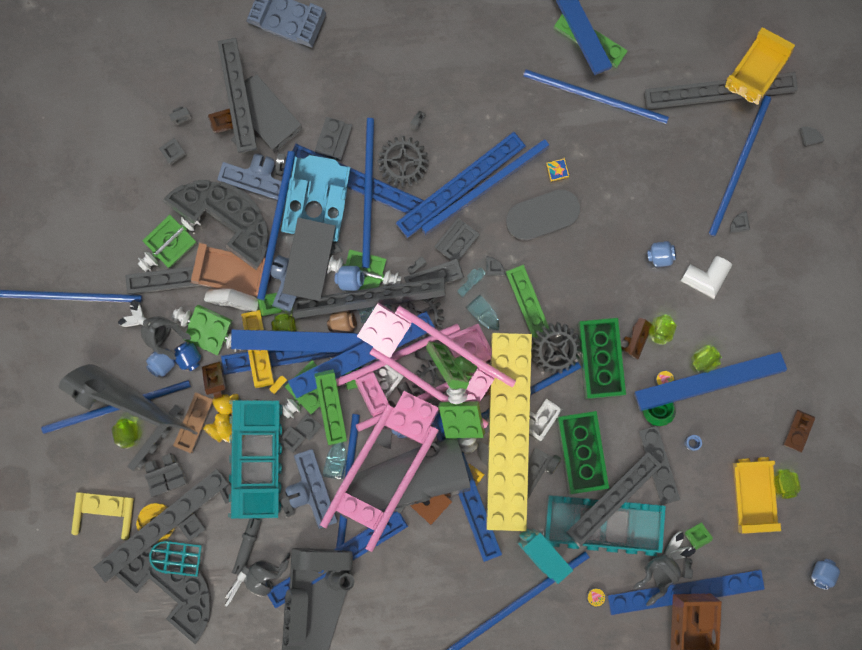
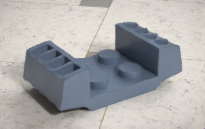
(288, 19)

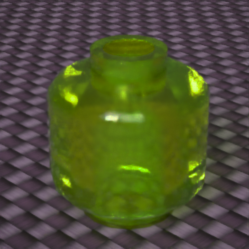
(284, 322)
(662, 329)
(706, 358)
(125, 433)
(787, 484)

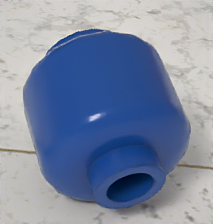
(187, 356)

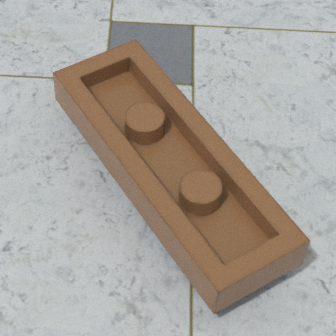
(195, 419)

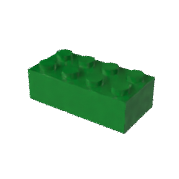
(601, 358)
(582, 452)

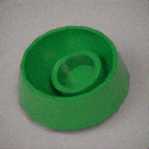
(660, 415)

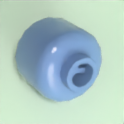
(662, 254)
(349, 278)
(159, 364)
(825, 574)

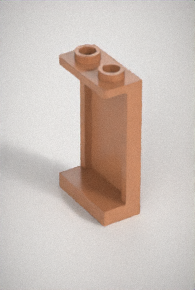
(225, 271)

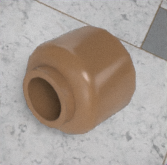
(342, 322)

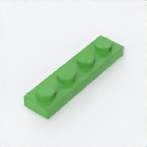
(613, 50)
(527, 299)
(330, 407)

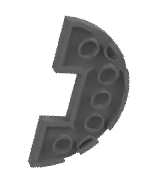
(229, 207)
(189, 592)

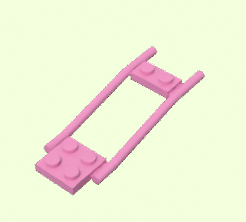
(385, 331)
(367, 383)
(410, 418)

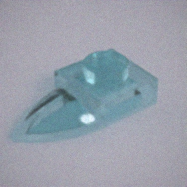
(484, 313)
(335, 462)

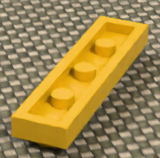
(259, 359)

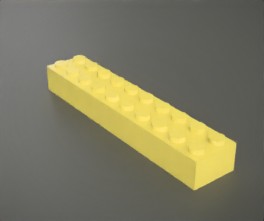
(509, 433)

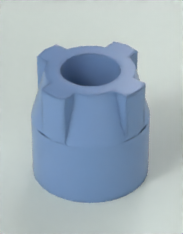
(698, 442)

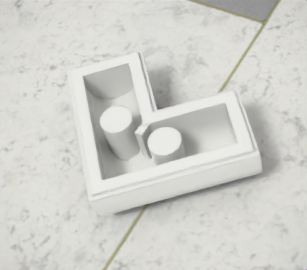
(709, 281)
(232, 298)
(387, 378)
(543, 419)

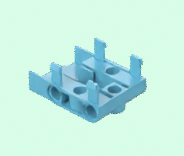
(318, 181)

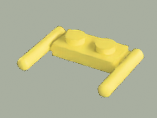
(103, 506)

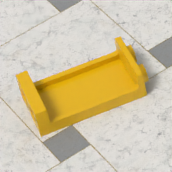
(760, 66)
(755, 496)

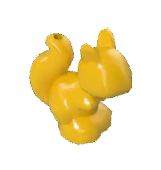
(221, 427)

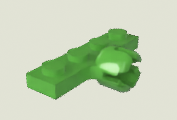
(454, 370)

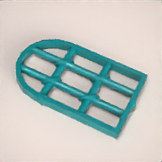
(181, 563)

